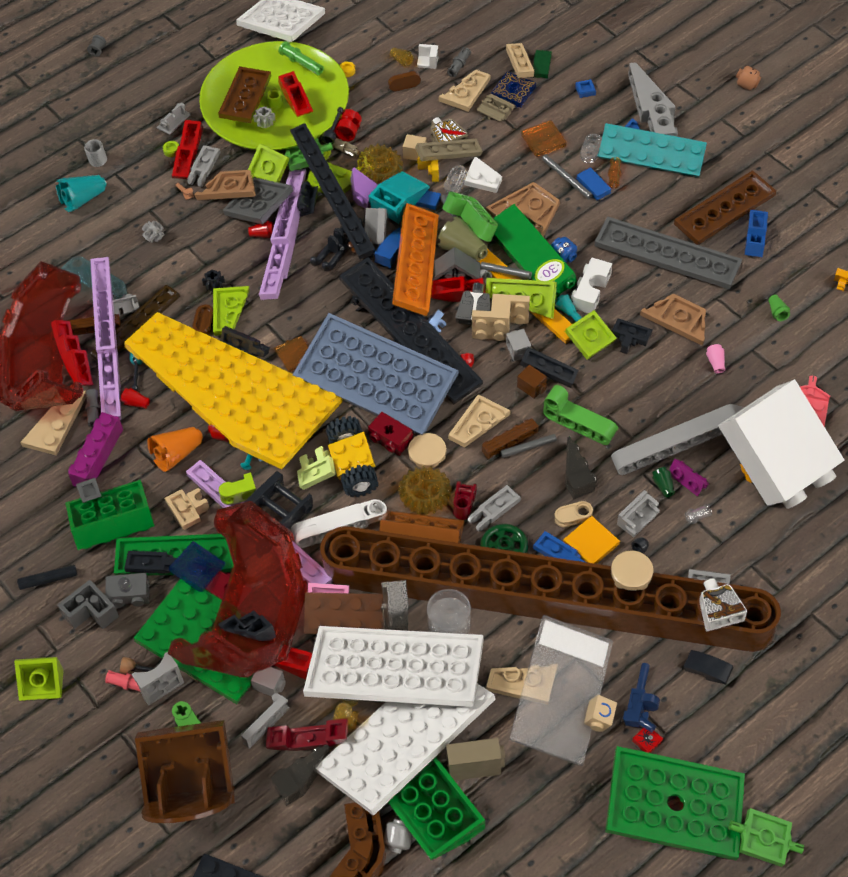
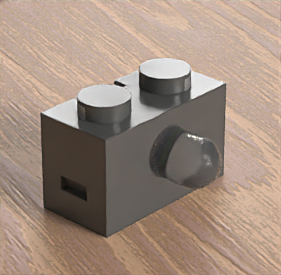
(128, 589)

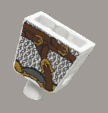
(720, 606)

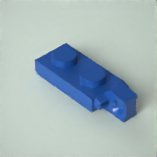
(553, 547)

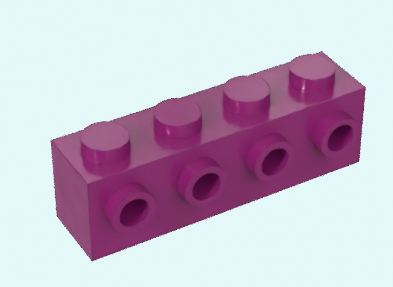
(96, 449)

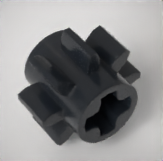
(213, 280)

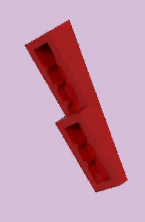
(188, 149)

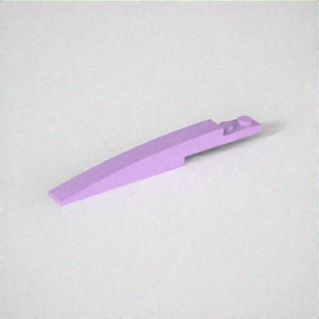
(283, 238)
(105, 337)

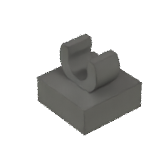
(88, 490)

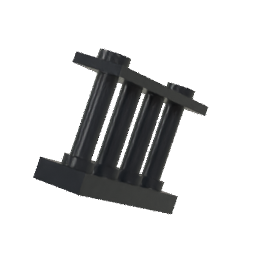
(274, 485)

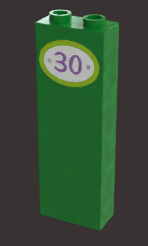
(531, 250)

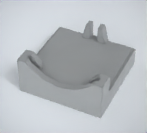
(160, 680)

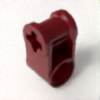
(464, 497)

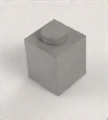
(268, 681)

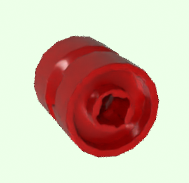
(348, 125)

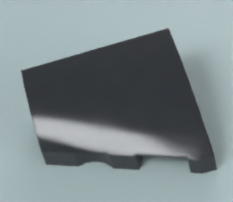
(250, 626)

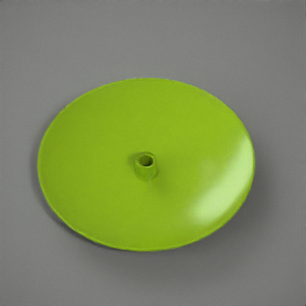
(324, 94)

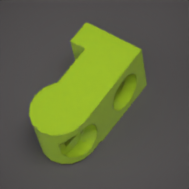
(237, 491)

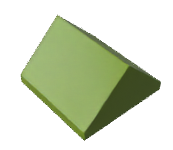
(39, 678)

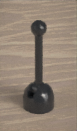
(329, 135)

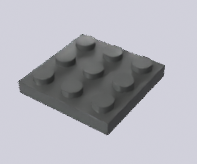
(259, 208)

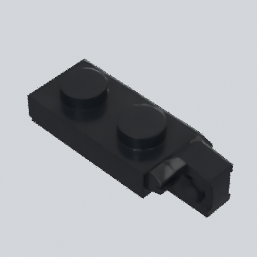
(243, 342)
(148, 562)

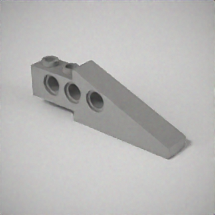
(651, 102)

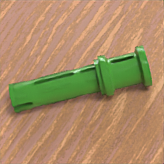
(295, 55)

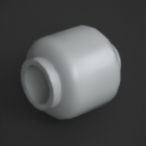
(397, 836)

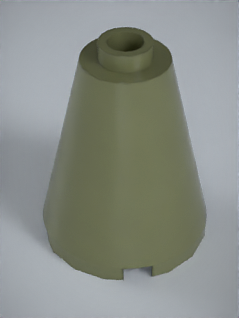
(462, 237)

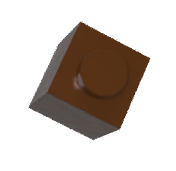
(532, 381)

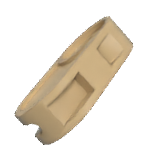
(569, 516)

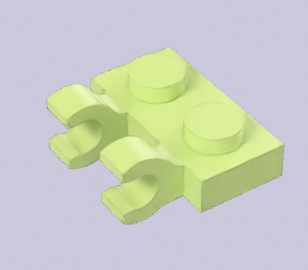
(317, 471)

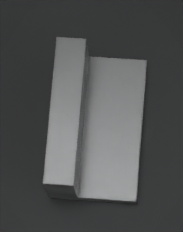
(376, 224)

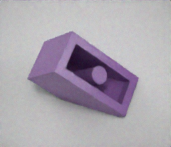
(361, 188)

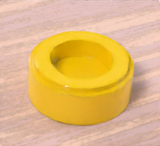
(348, 68)

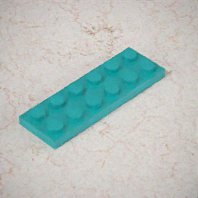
(652, 150)

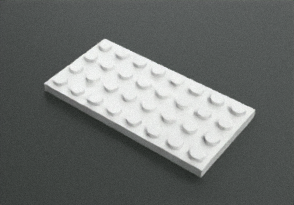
(395, 666)
(395, 747)

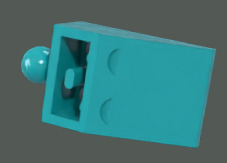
(395, 193)

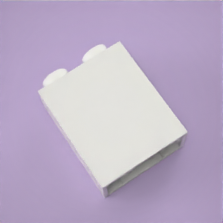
(782, 445)

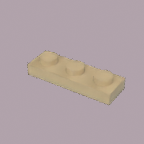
(520, 60)

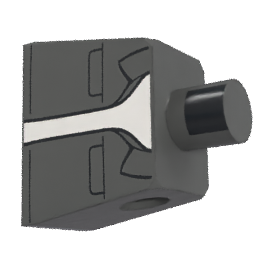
(472, 301)

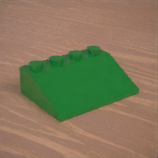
(111, 516)
(437, 811)

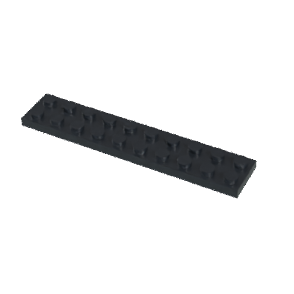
(405, 326)

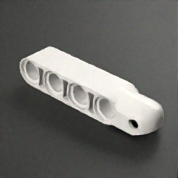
(357, 515)

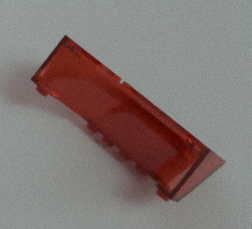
(28, 349)
(263, 580)

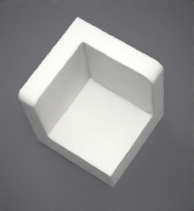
(428, 56)

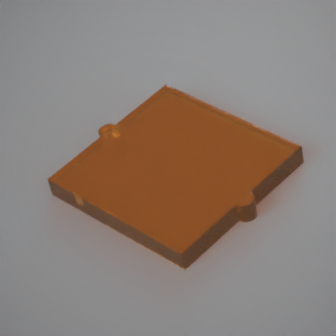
(291, 352)

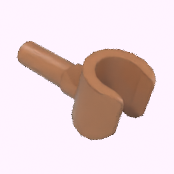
(187, 193)

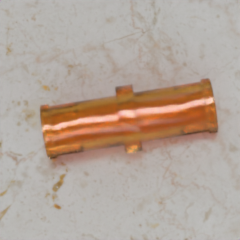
(614, 173)

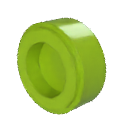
(170, 148)

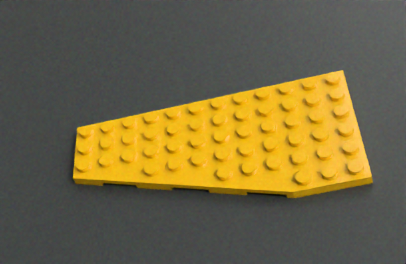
(237, 393)

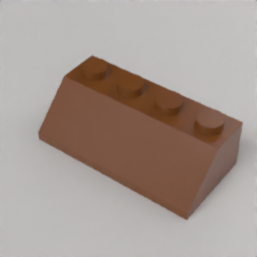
(422, 526)

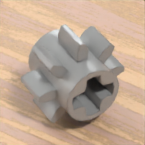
(264, 117)
(153, 231)

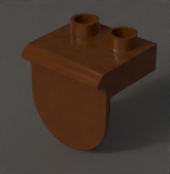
(184, 772)

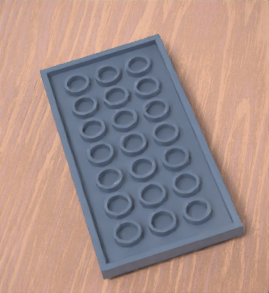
(376, 373)

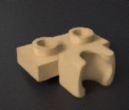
(187, 508)

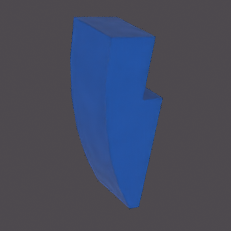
(756, 233)
(388, 250)

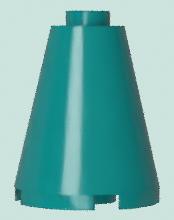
(79, 190)

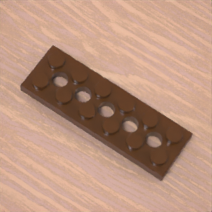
(725, 198)

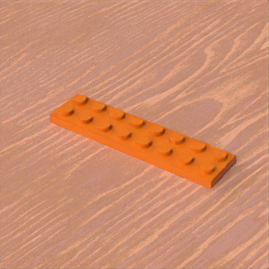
(415, 259)

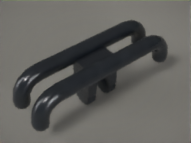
(336, 245)

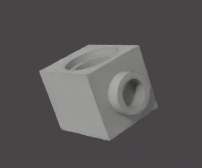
(517, 343)

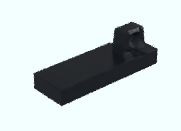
(550, 367)

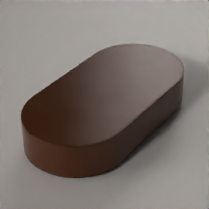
(404, 81)
(203, 319)

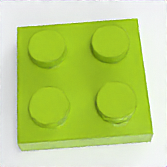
(268, 164)
(590, 334)

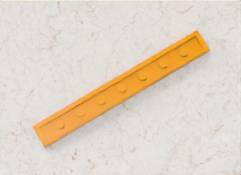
(556, 325)

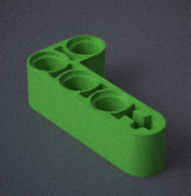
(472, 213)
(577, 418)

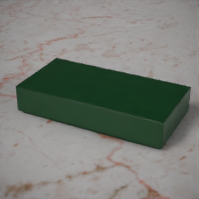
(542, 63)

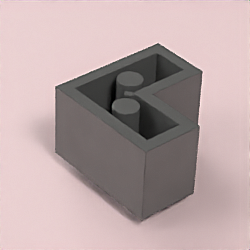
(456, 264)
(86, 603)

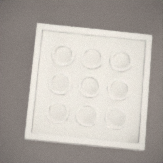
(281, 18)

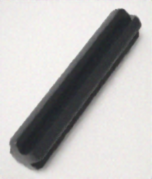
(47, 577)

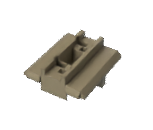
(496, 108)

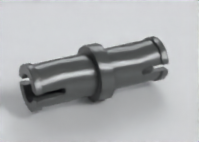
(459, 62)
(92, 407)

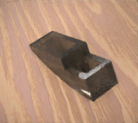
(395, 605)

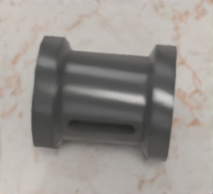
(96, 45)

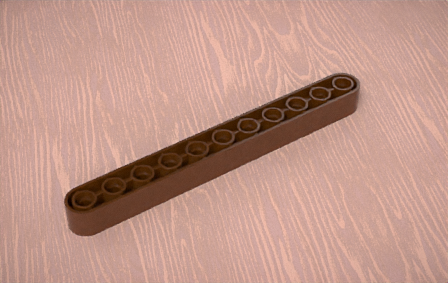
(529, 573)

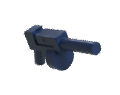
(641, 701)

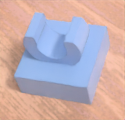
(435, 320)

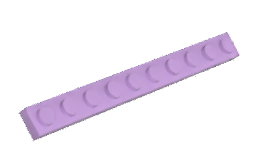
(210, 483)

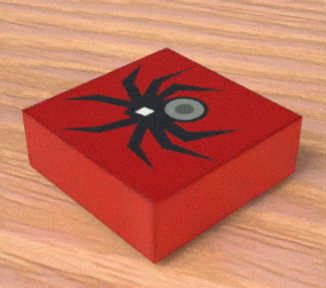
(647, 741)

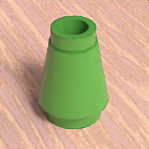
(779, 309)

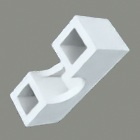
(595, 274)

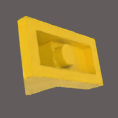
(432, 166)

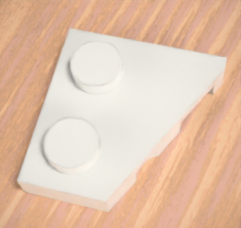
(482, 176)

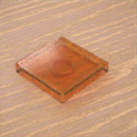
(543, 138)

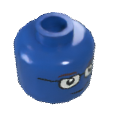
(565, 248)

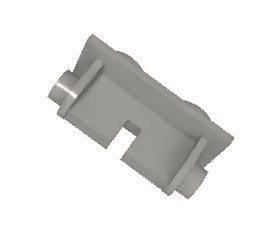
(174, 119)
(127, 303)

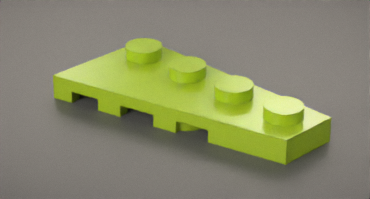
(541, 293)

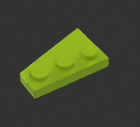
(228, 306)

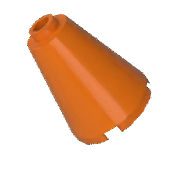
(173, 446)

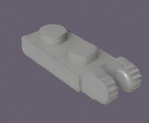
(203, 165)
(495, 507)

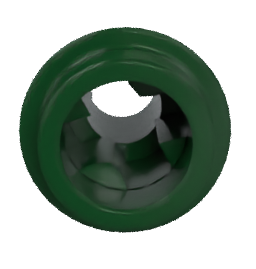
(663, 480)

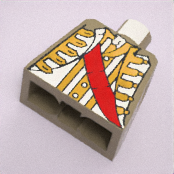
(446, 130)

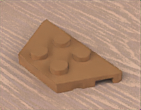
(229, 185)
(678, 316)

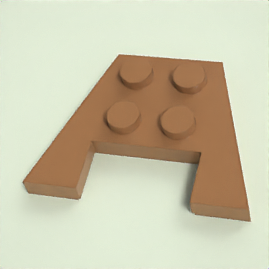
(533, 202)

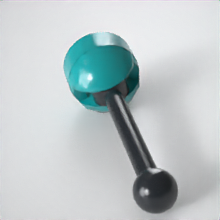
(136, 362)

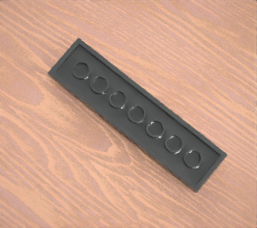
(668, 252)

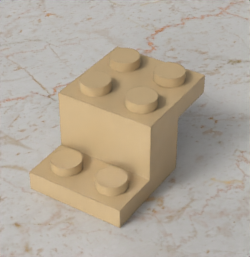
(496, 323)

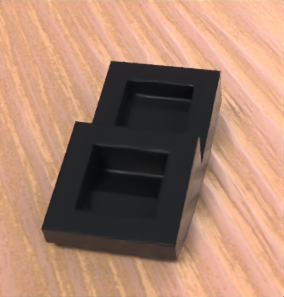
(708, 666)

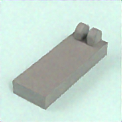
(266, 720)

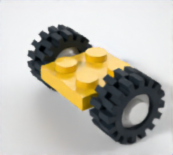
(352, 456)

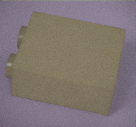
(475, 759)

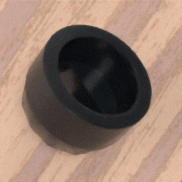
(640, 544)

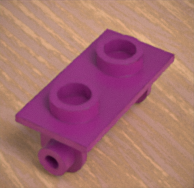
(686, 477)

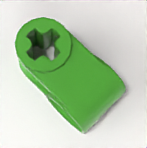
(189, 717)

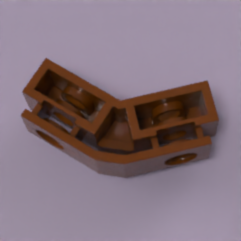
(361, 842)

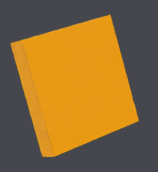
(592, 541)

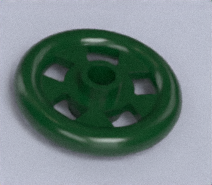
(499, 530)

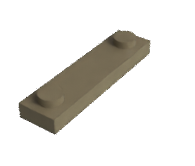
(448, 149)

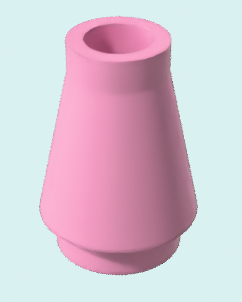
(716, 357)

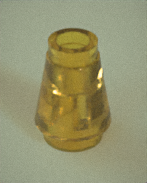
(402, 56)

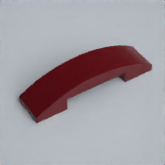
(307, 737)

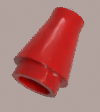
(261, 230)
(133, 398)

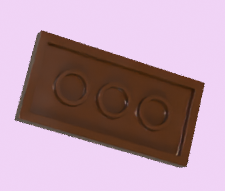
(244, 94)
(342, 610)

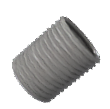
(95, 153)

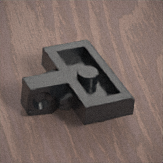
(631, 334)

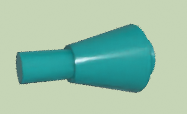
(565, 305)

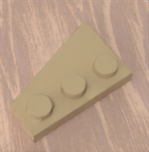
(467, 92)
(477, 420)

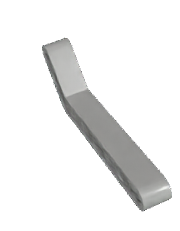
(672, 440)

